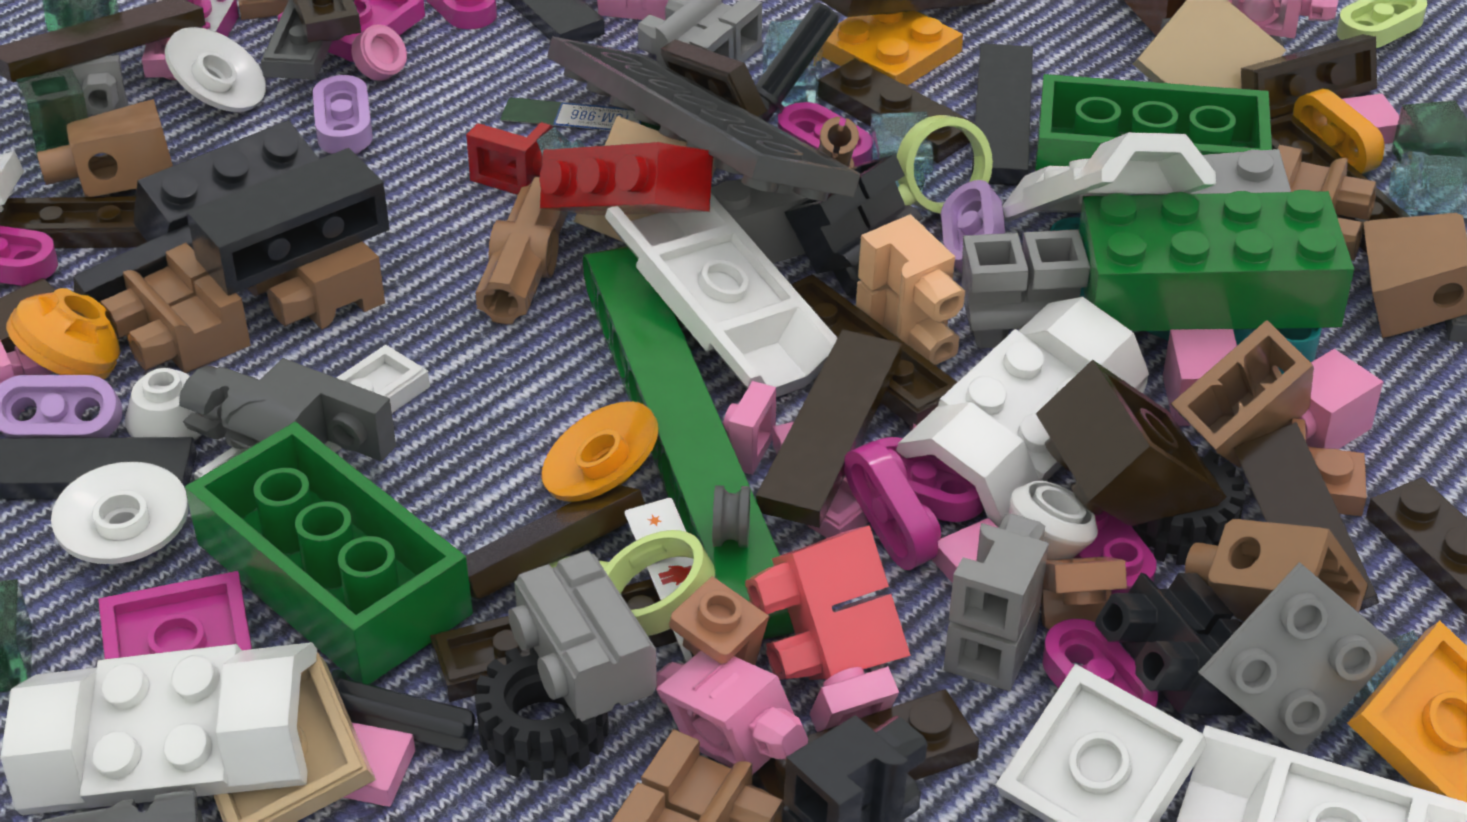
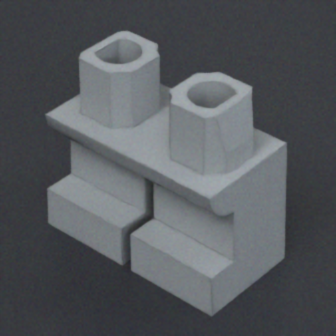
(706, 24)
(1014, 282)
(997, 602)

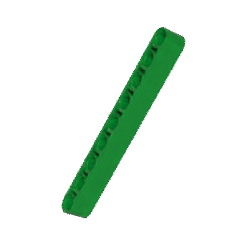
(691, 440)

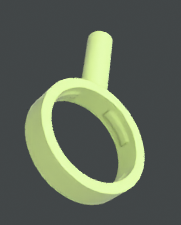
(908, 148)
(648, 551)

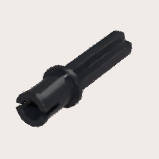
(795, 57)
(426, 719)

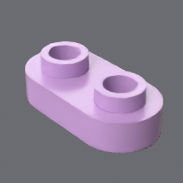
(342, 114)
(970, 211)
(59, 406)

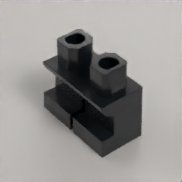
(833, 228)
(1172, 638)
(855, 774)

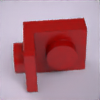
(504, 158)

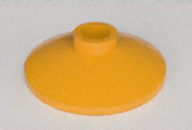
(600, 451)

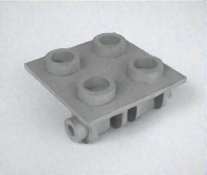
(1298, 659)

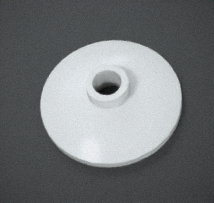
(215, 69)
(119, 512)

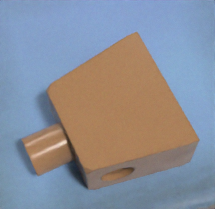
(132, 147)
(1417, 270)
(1247, 392)
(1261, 554)

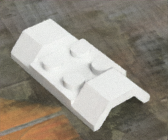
(1122, 165)
(729, 295)
(989, 418)
(156, 727)
(1267, 783)

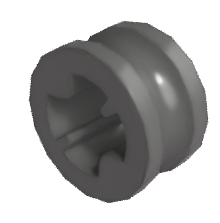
(731, 516)

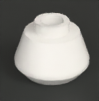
(156, 408)
(1066, 520)

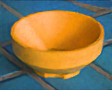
(65, 333)

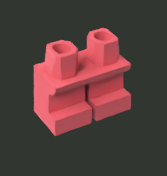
(808, 586)

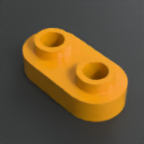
(1341, 128)

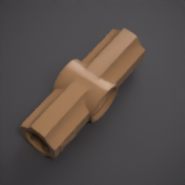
(519, 256)

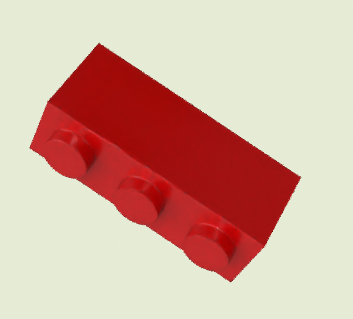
(633, 176)

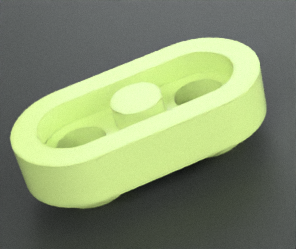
(1381, 18)

